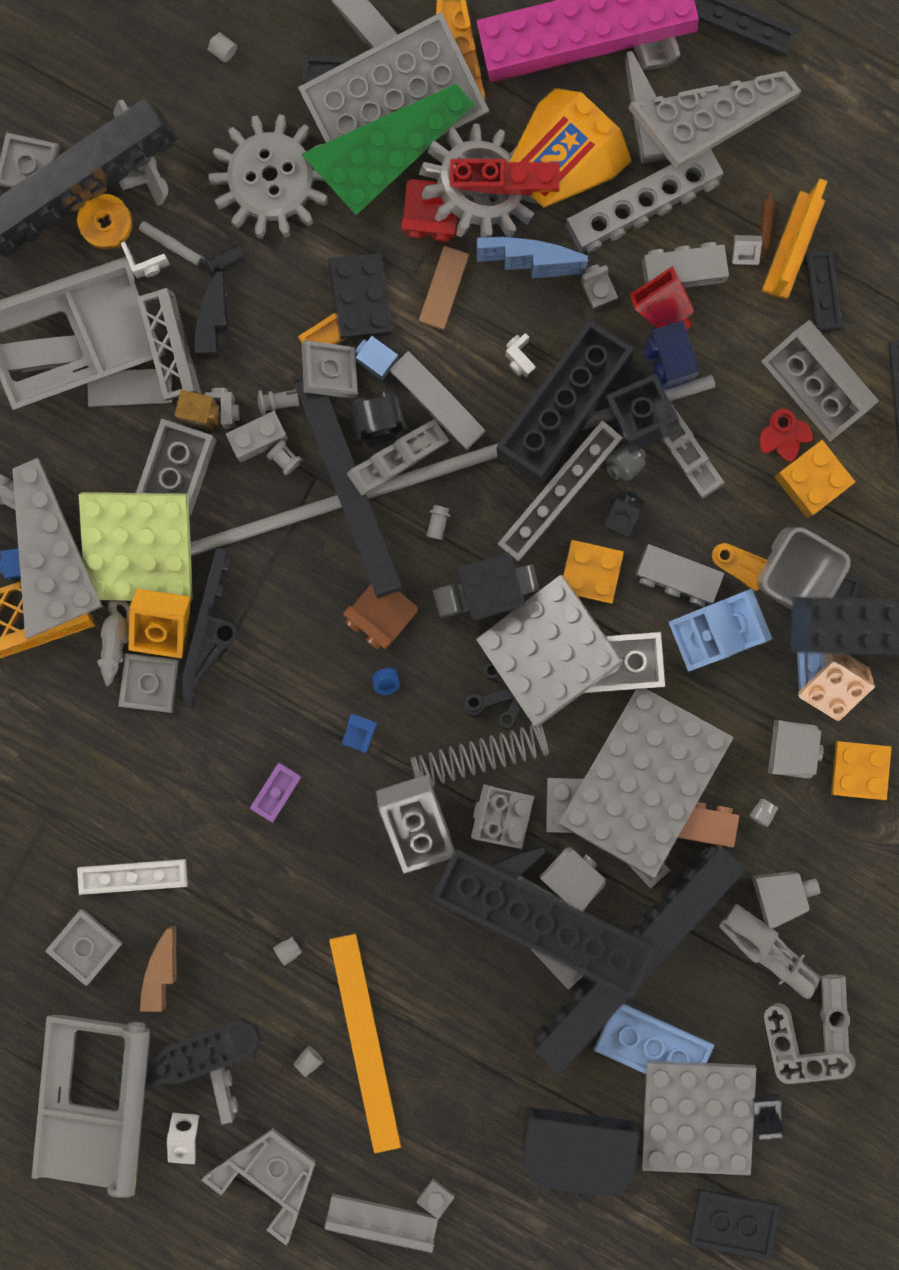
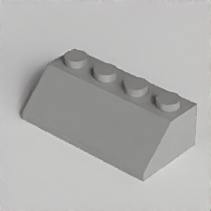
(819, 380)

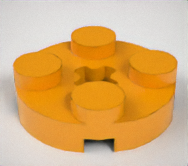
(97, 209)

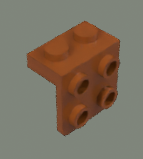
(380, 618)

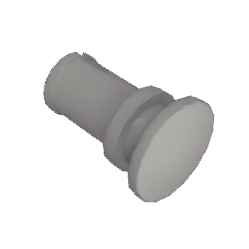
(277, 400)

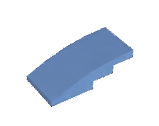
(541, 257)

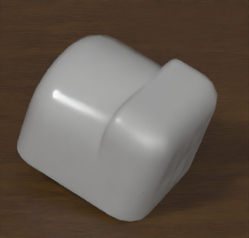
(802, 567)

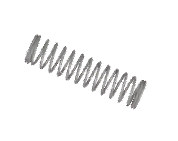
(538, 731)

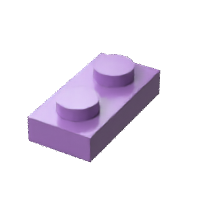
(275, 792)

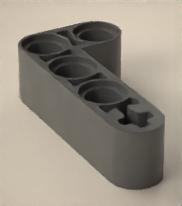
(451, 599)

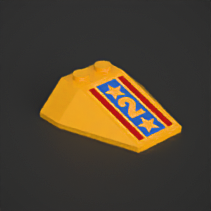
(578, 136)

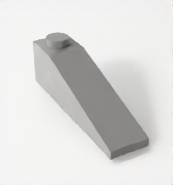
(641, 90)

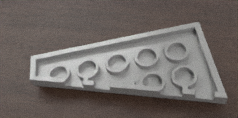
(707, 116)

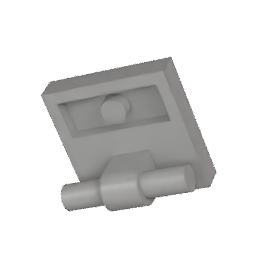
(502, 816)

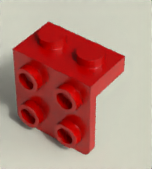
(421, 213)

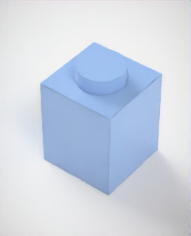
(376, 357)

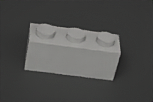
(693, 266)
(679, 576)

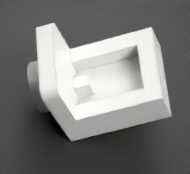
(519, 362)

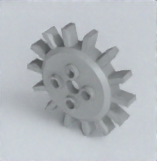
(254, 196)
(470, 205)

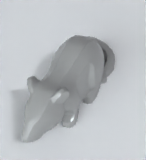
(114, 636)

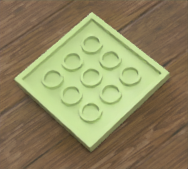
(136, 543)

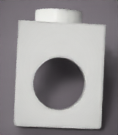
(148, 268)
(182, 1144)

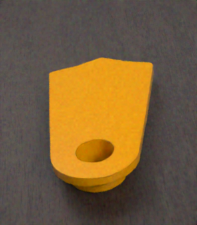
(740, 564)

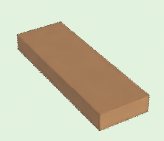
(443, 288)

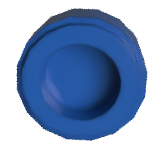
(386, 681)

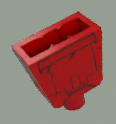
(663, 300)

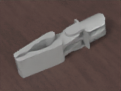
(765, 946)

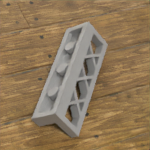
(178, 341)
(381, 1223)

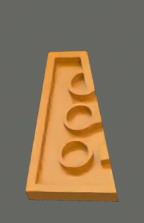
(458, 21)

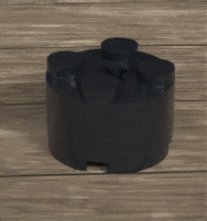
(378, 419)

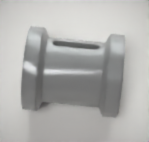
(284, 457)

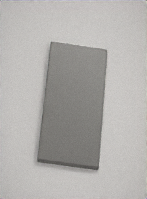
(127, 388)

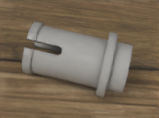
(437, 522)

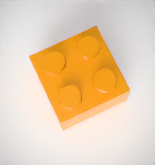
(814, 479)
(159, 623)

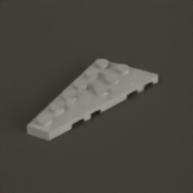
(51, 568)

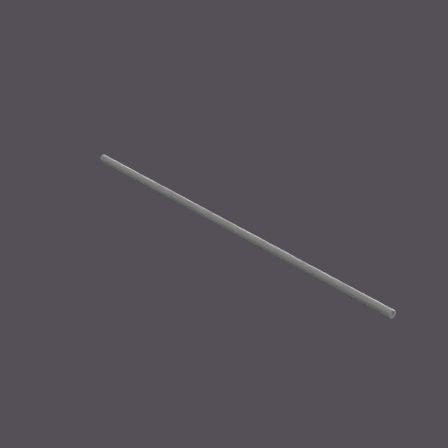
(406, 479)

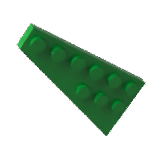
(374, 155)

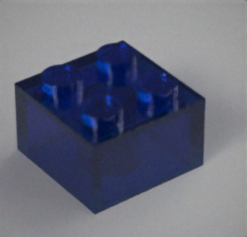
(671, 355)

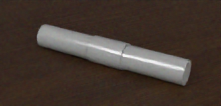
(170, 243)

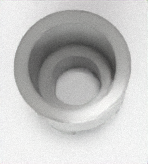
(222, 47)
(763, 812)
(287, 950)
(308, 1061)

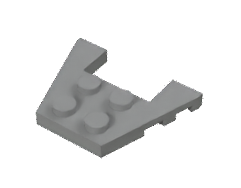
(276, 1169)

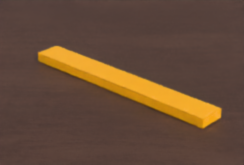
(365, 1043)

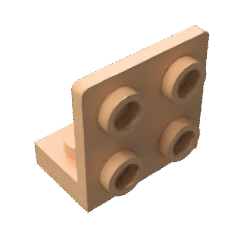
(838, 685)

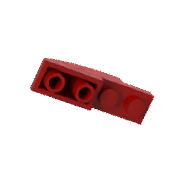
(504, 177)

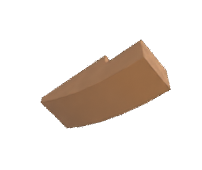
(160, 971)

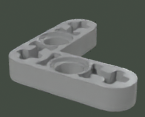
(792, 1056)

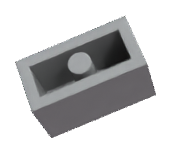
(256, 436)

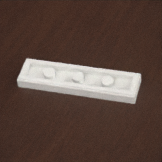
(132, 876)

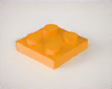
(593, 571)
(861, 770)

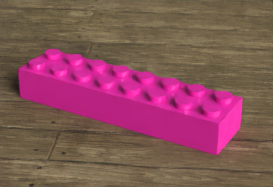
(576, 31)

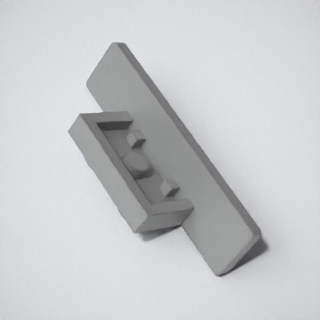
(146, 173)

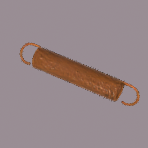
(766, 223)

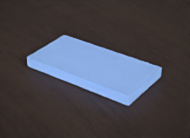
(637, 1037)

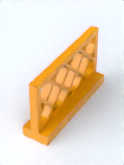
(794, 242)
(16, 641)

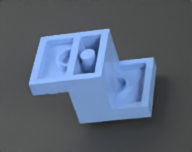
(720, 630)

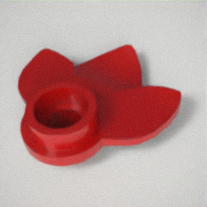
(785, 439)

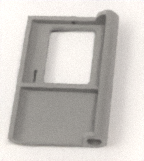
(104, 320)
(87, 1141)

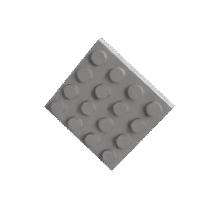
(549, 651)
(698, 1117)

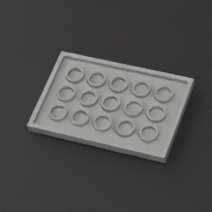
(391, 78)
(646, 781)

